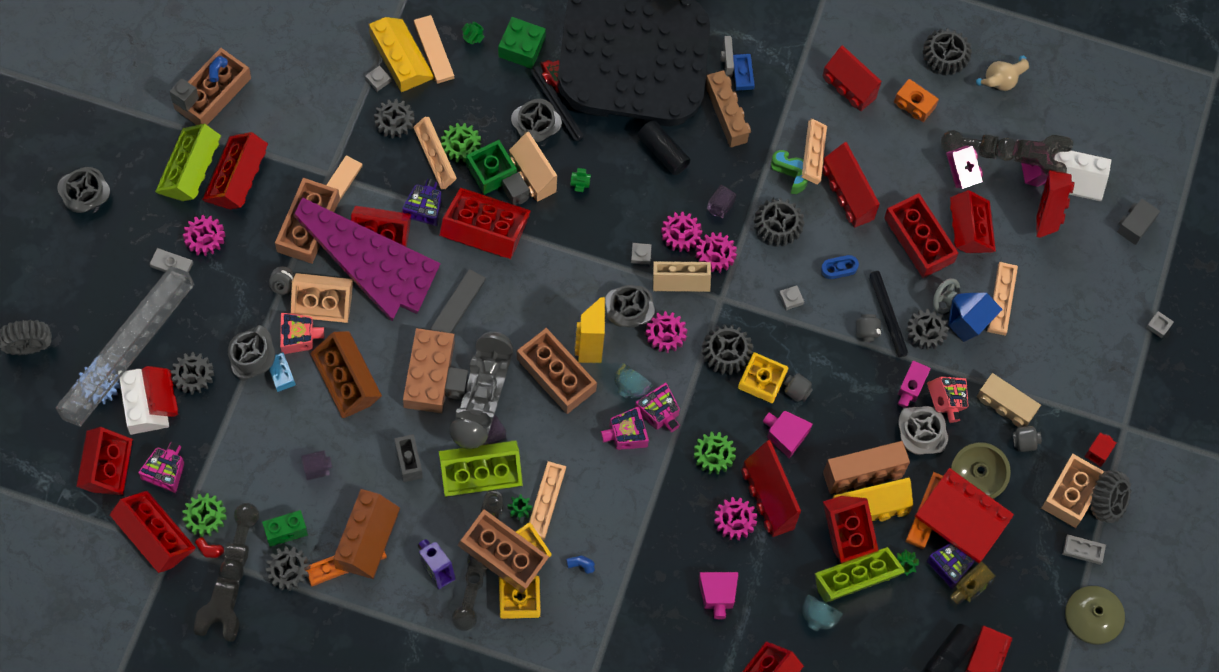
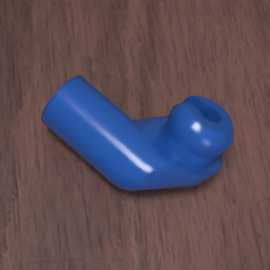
(214, 67)
(582, 561)

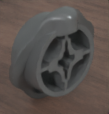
(538, 105)
(87, 174)
(629, 298)
(252, 360)

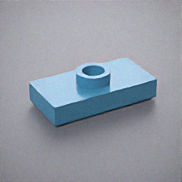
(281, 373)

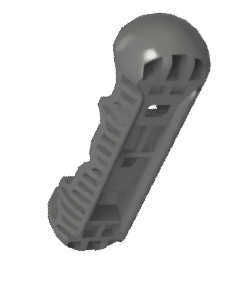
(484, 387)

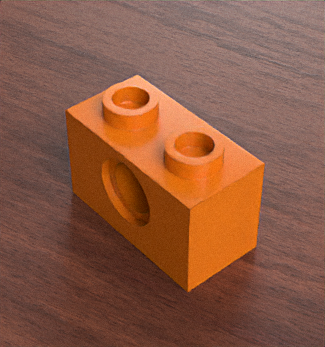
(911, 91)

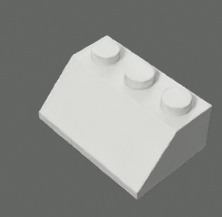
(1087, 172)
(136, 404)

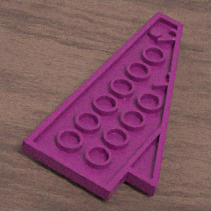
(378, 265)

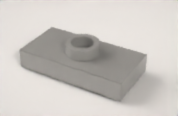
(727, 56)
(163, 260)
(1084, 549)

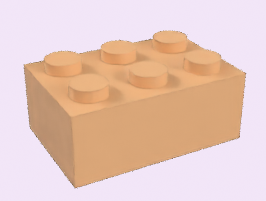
(1072, 491)

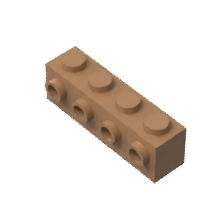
(727, 109)

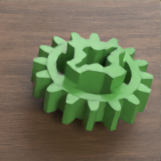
(460, 134)
(714, 461)
(197, 513)

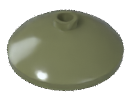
(996, 465)
(1088, 624)

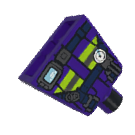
(424, 203)
(436, 563)
(950, 564)

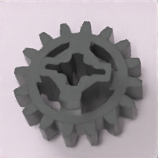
(402, 121)
(936, 333)
(194, 365)
(280, 565)

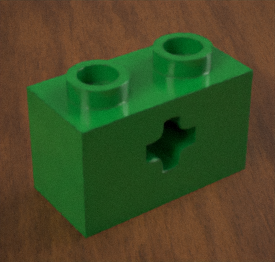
(285, 528)

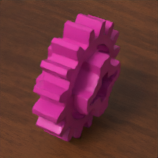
(683, 223)
(202, 232)
(716, 250)
(664, 324)
(741, 523)

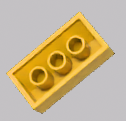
(400, 53)
(591, 333)
(886, 499)

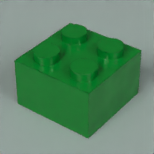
(521, 42)
(490, 166)

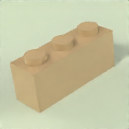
(682, 276)
(1008, 401)

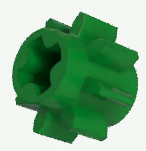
(473, 33)
(580, 180)
(514, 507)
(909, 557)

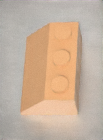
(533, 167)
(321, 297)

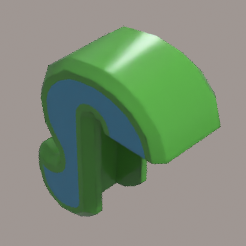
(791, 167)

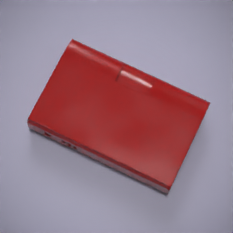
(159, 391)
(989, 651)

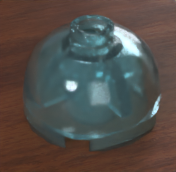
(631, 382)
(820, 614)

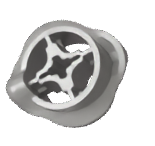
(921, 422)

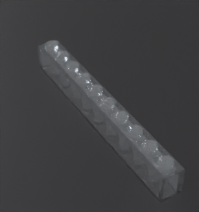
(124, 346)

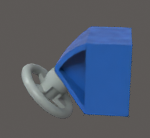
(969, 311)

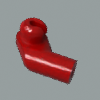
(209, 551)

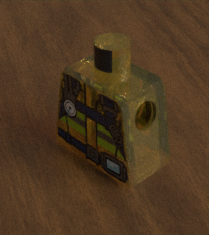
(979, 578)

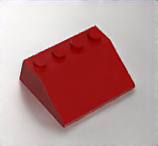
(484, 223)
(771, 490)
(964, 515)

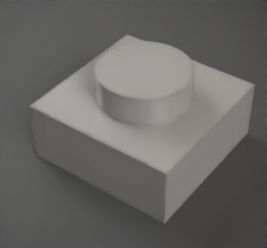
(378, 78)
(641, 253)
(791, 297)
(1160, 324)

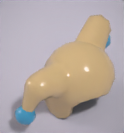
(1003, 74)

